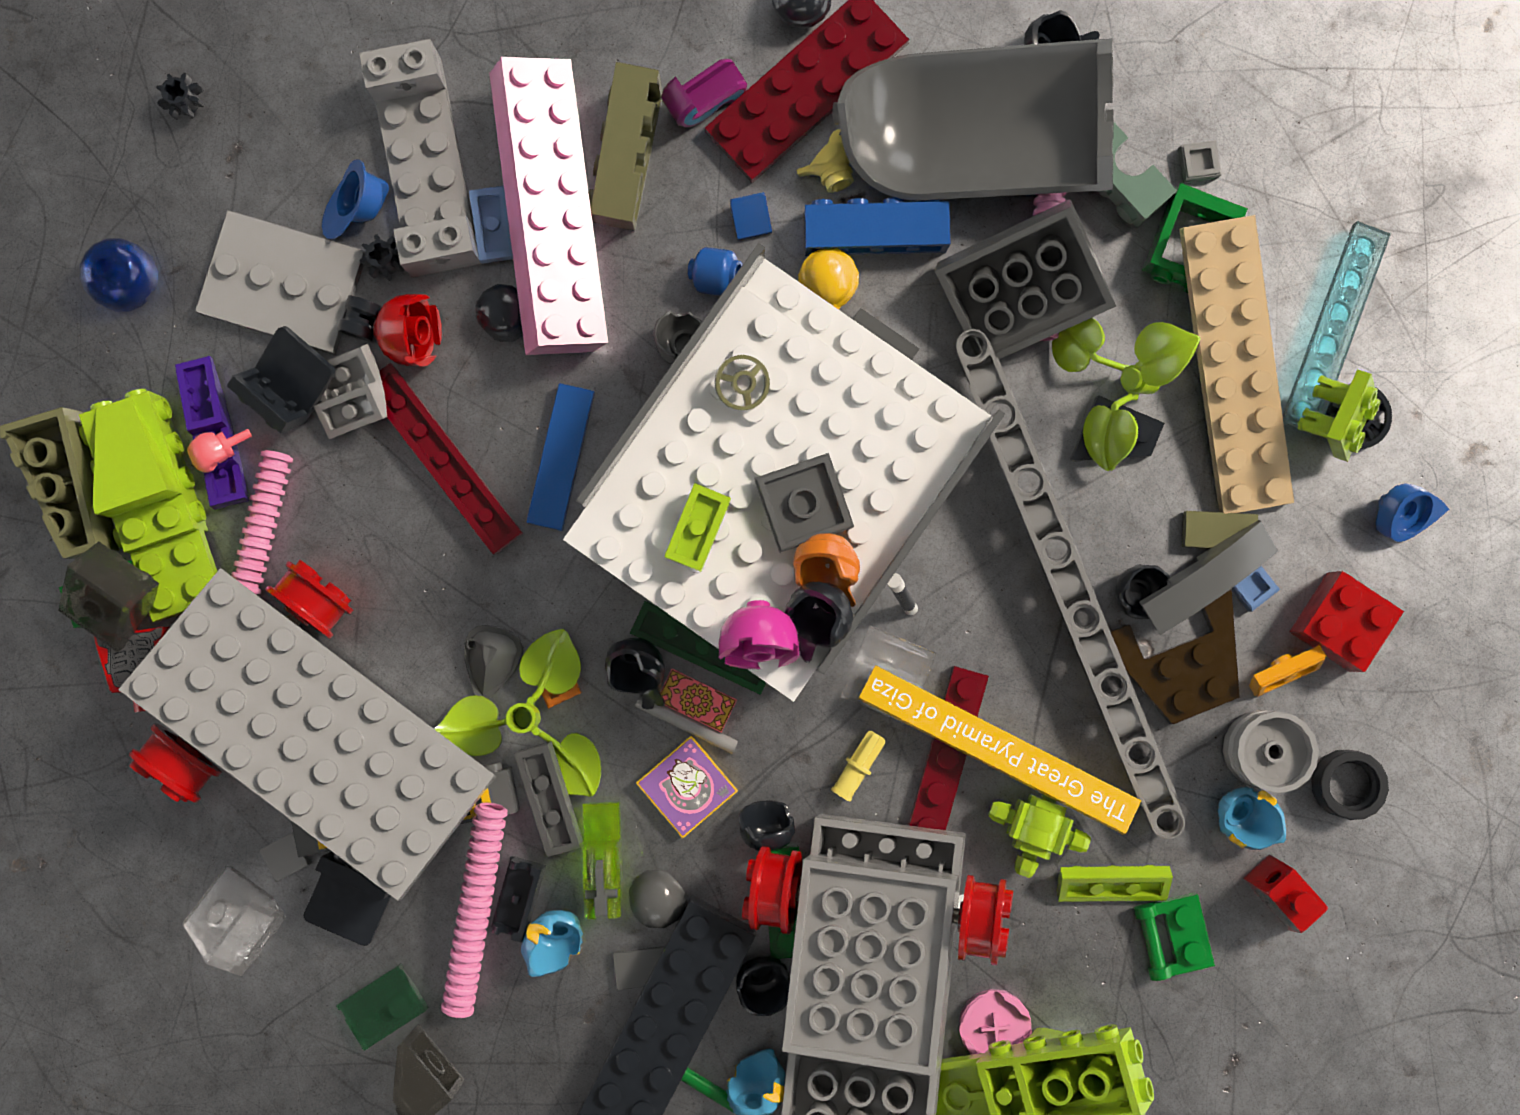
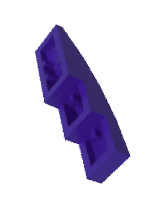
(207, 412)

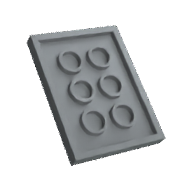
(280, 278)

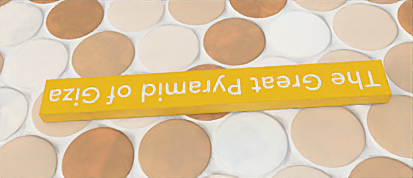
(1000, 750)

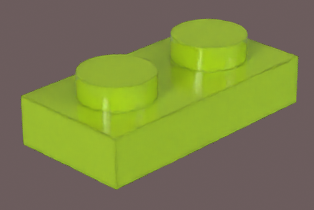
(697, 527)

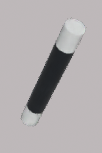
(902, 594)

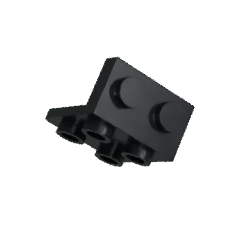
(284, 381)
(346, 901)

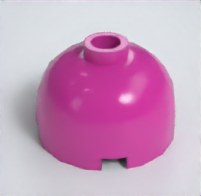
(765, 636)

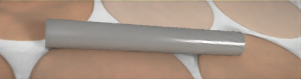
(691, 726)

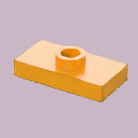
(1287, 669)

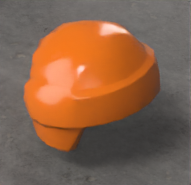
(829, 549)

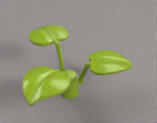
(1162, 356)
(549, 664)

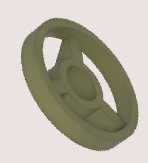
(733, 379)

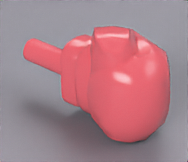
(211, 449)

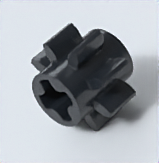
(180, 96)
(373, 254)

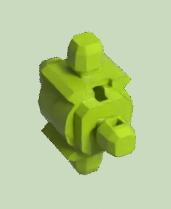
(1038, 830)

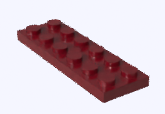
(803, 86)

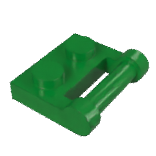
(1185, 934)

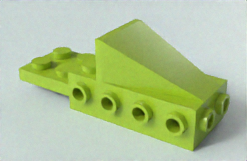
(149, 495)
(1050, 1076)

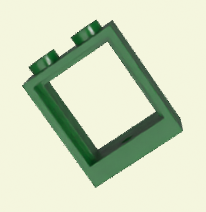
(1193, 203)

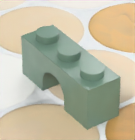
(1137, 195)

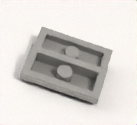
(354, 393)

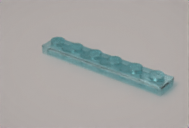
(1337, 318)

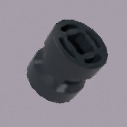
(353, 324)

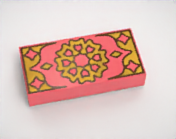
(697, 700)

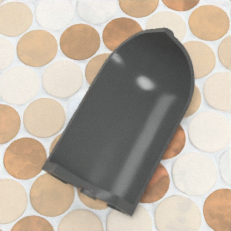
(983, 121)

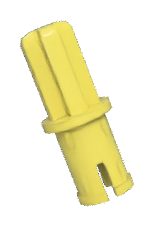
(858, 765)

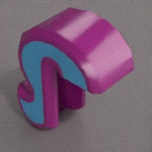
(704, 93)

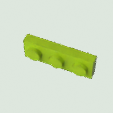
(1114, 883)

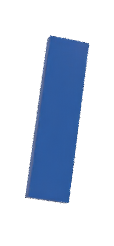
(560, 457)

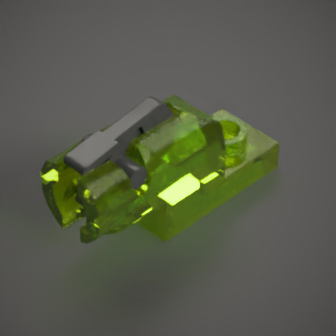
(602, 859)

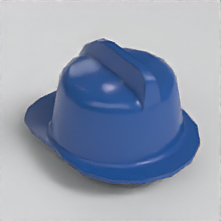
(354, 200)

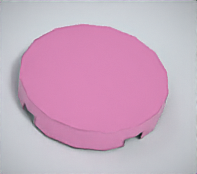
(993, 1018)

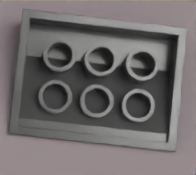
(1026, 282)

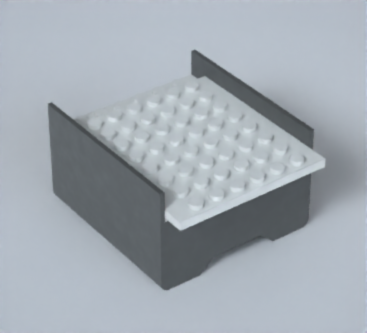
(834, 390)

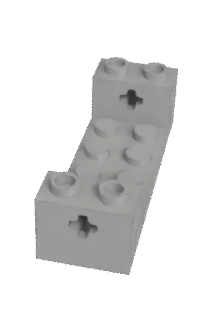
(422, 158)

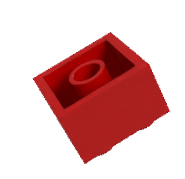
(1346, 621)

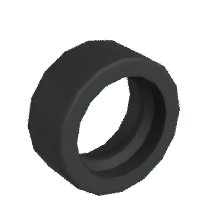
(1377, 790)

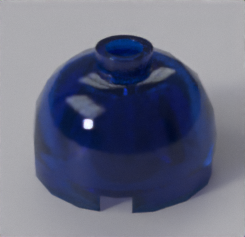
(118, 274)

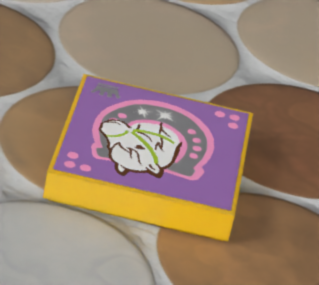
(687, 786)

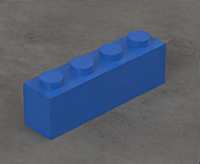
(877, 227)

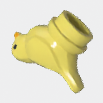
(831, 165)

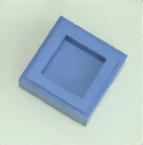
(1255, 589)

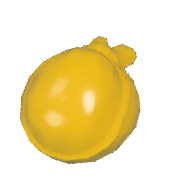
(830, 276)

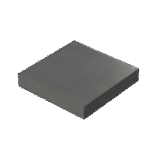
(803, 502)

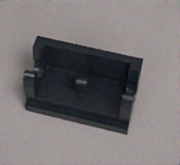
(517, 897)

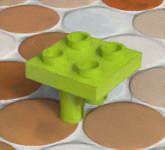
(1357, 405)

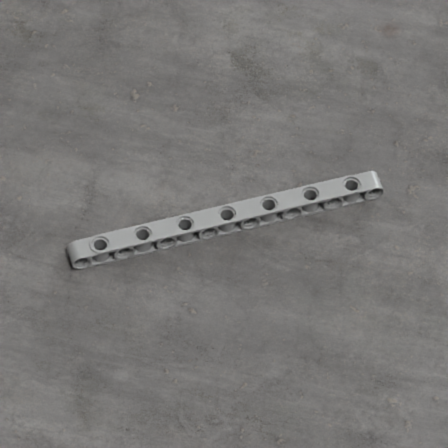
(1072, 589)

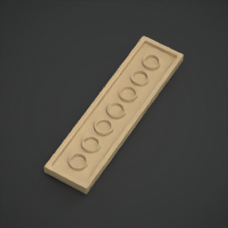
(1237, 364)

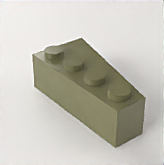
(626, 146)
(60, 478)

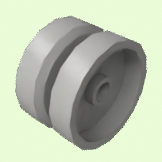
(1291, 747)

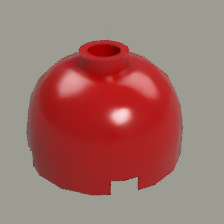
(408, 329)

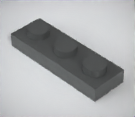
(549, 799)

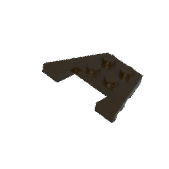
(1191, 674)

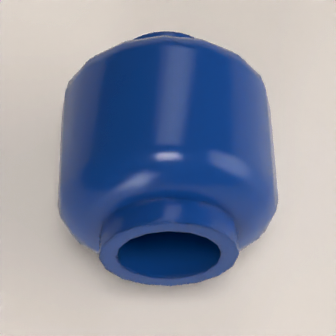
(713, 270)

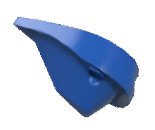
(1407, 511)

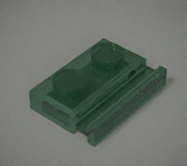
(382, 1007)

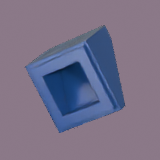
(750, 216)

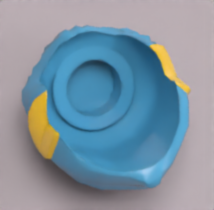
(1251, 818)
(551, 942)
(757, 1084)

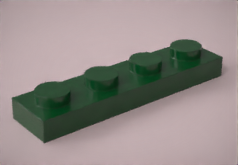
(673, 636)

